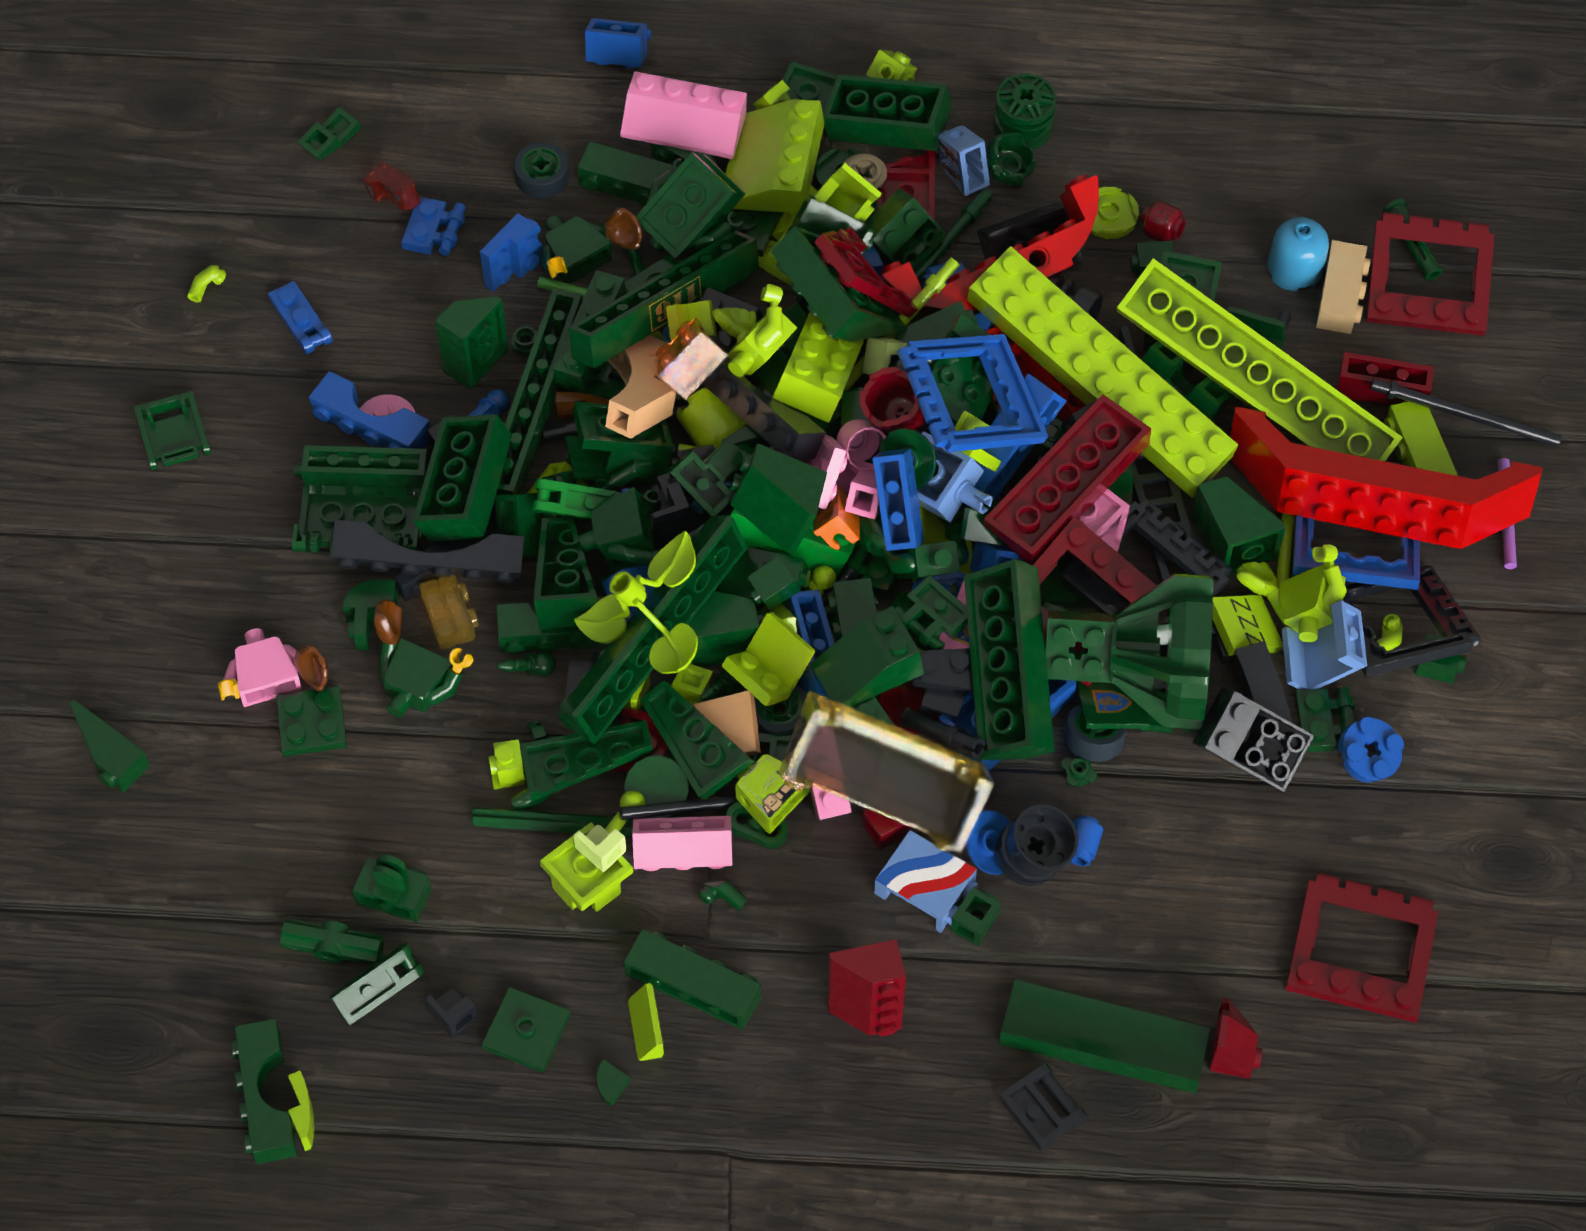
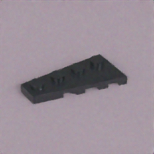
(946, 670)

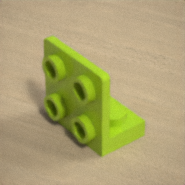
(771, 661)

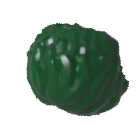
(1010, 158)

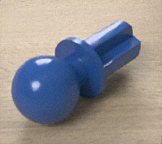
(495, 403)

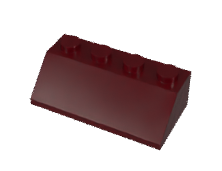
(868, 987)

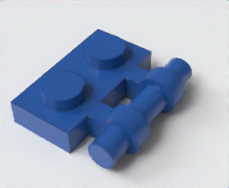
(425, 224)

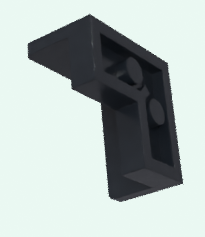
(674, 512)

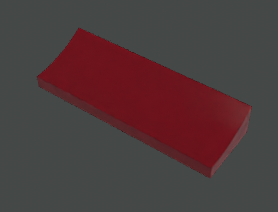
(1068, 478)

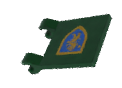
(1109, 707)

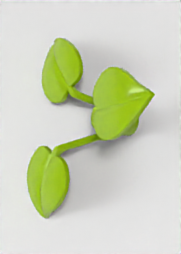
(607, 620)

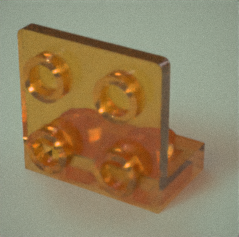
(688, 358)

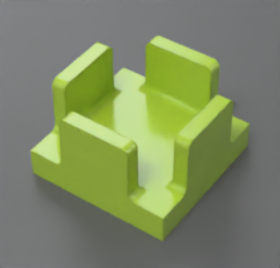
(580, 880)

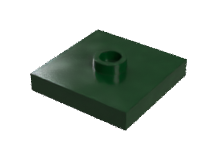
(526, 1029)

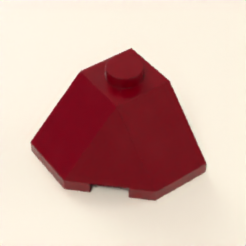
(1234, 1043)

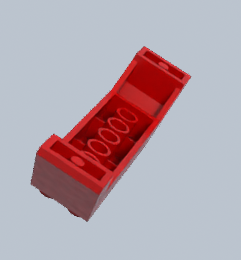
(1379, 493)

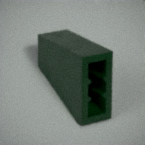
(738, 584)

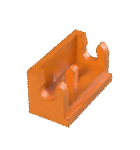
(837, 521)

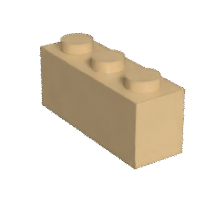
(1343, 287)

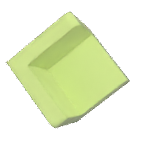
(879, 353)
(600, 846)

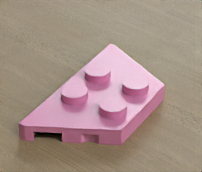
(1107, 518)

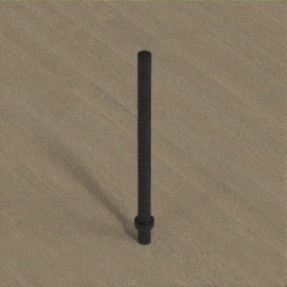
(1392, 390)

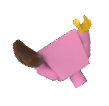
(270, 669)

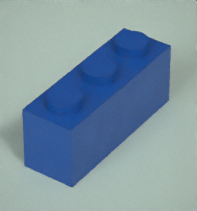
(898, 499)

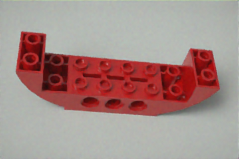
(1051, 252)

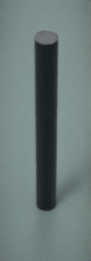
(676, 807)

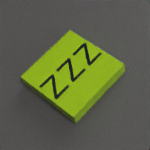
(1244, 622)

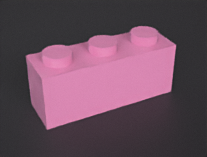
(682, 842)

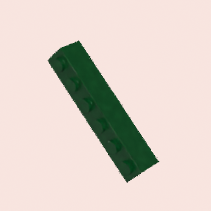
(1009, 661)

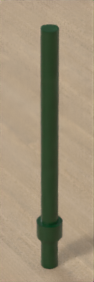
(968, 215)

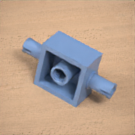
(952, 484)

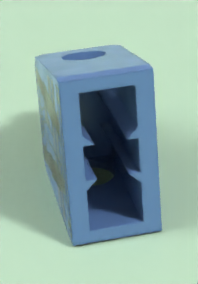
(964, 159)

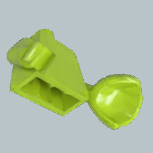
(755, 340)
(1301, 600)

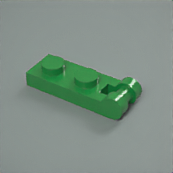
(573, 499)

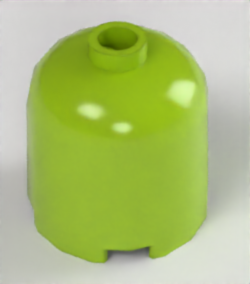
(708, 419)

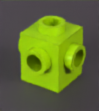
(892, 66)

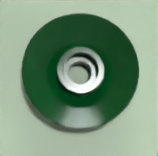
(921, 449)

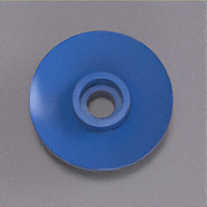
(982, 841)

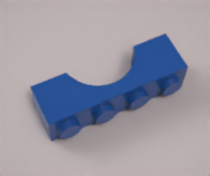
(337, 402)

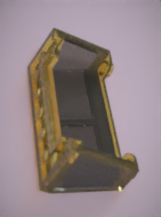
(886, 771)

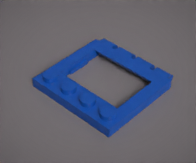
(1005, 378)
(1367, 570)

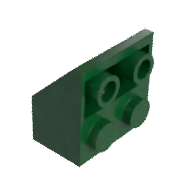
(905, 230)

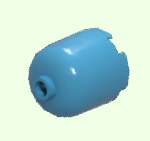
(1298, 254)

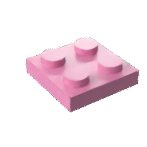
(833, 460)

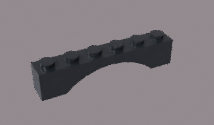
(779, 425)
(361, 545)

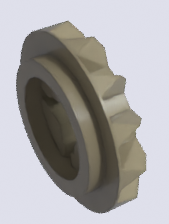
(869, 163)

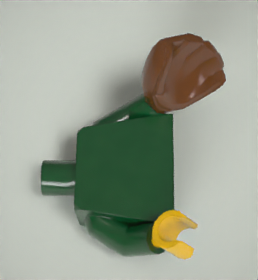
(583, 246)
(410, 672)

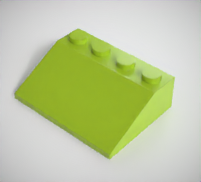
(777, 155)

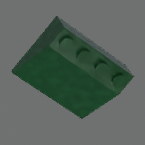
(842, 309)

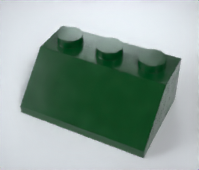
(471, 338)

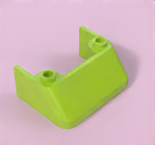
(844, 191)

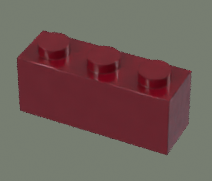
(1358, 371)

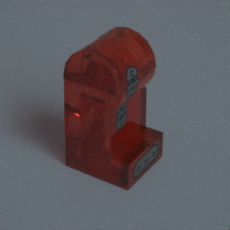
(393, 185)

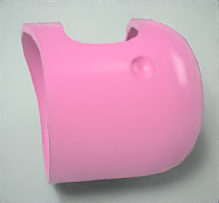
(860, 442)

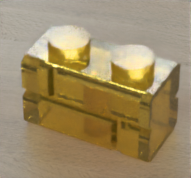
(447, 611)

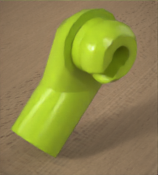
(201, 280)
(1391, 632)

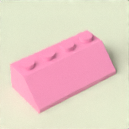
(684, 115)

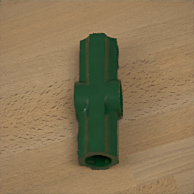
(332, 941)

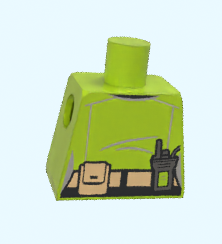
(765, 793)

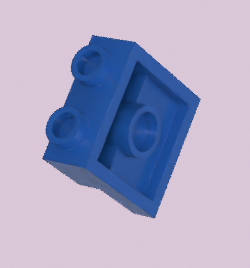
(511, 251)

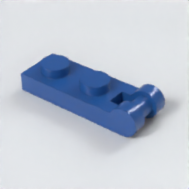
(299, 317)

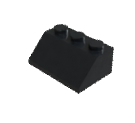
(1021, 229)

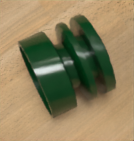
(1025, 106)

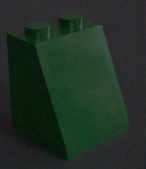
(778, 495)
(1235, 524)
(724, 627)

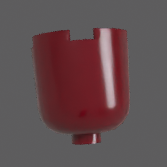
(891, 401)

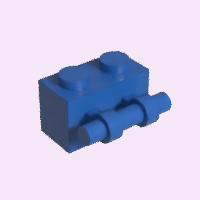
(616, 42)

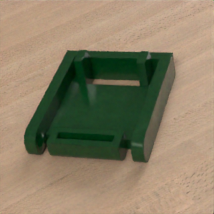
(175, 437)

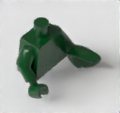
(624, 527)
(919, 561)

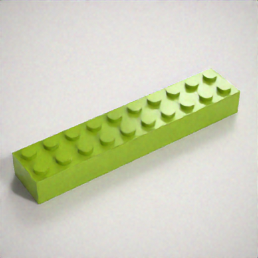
(1097, 363)
(1252, 367)

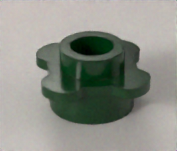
(1076, 778)

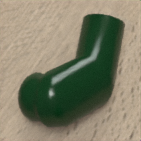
(722, 890)

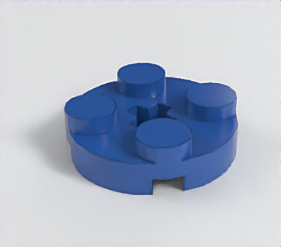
(1387, 747)

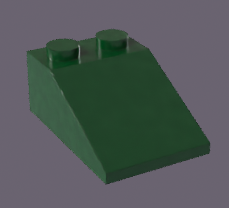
(868, 660)

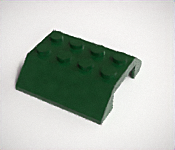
(360, 486)

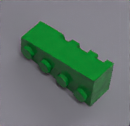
(812, 547)

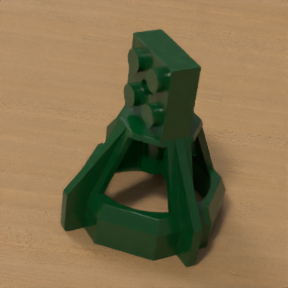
(1127, 644)

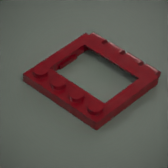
(1428, 311)
(1099, 559)
(1354, 987)

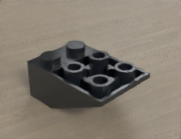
(1253, 738)

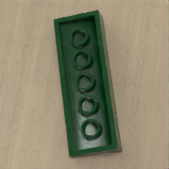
(1105, 1036)

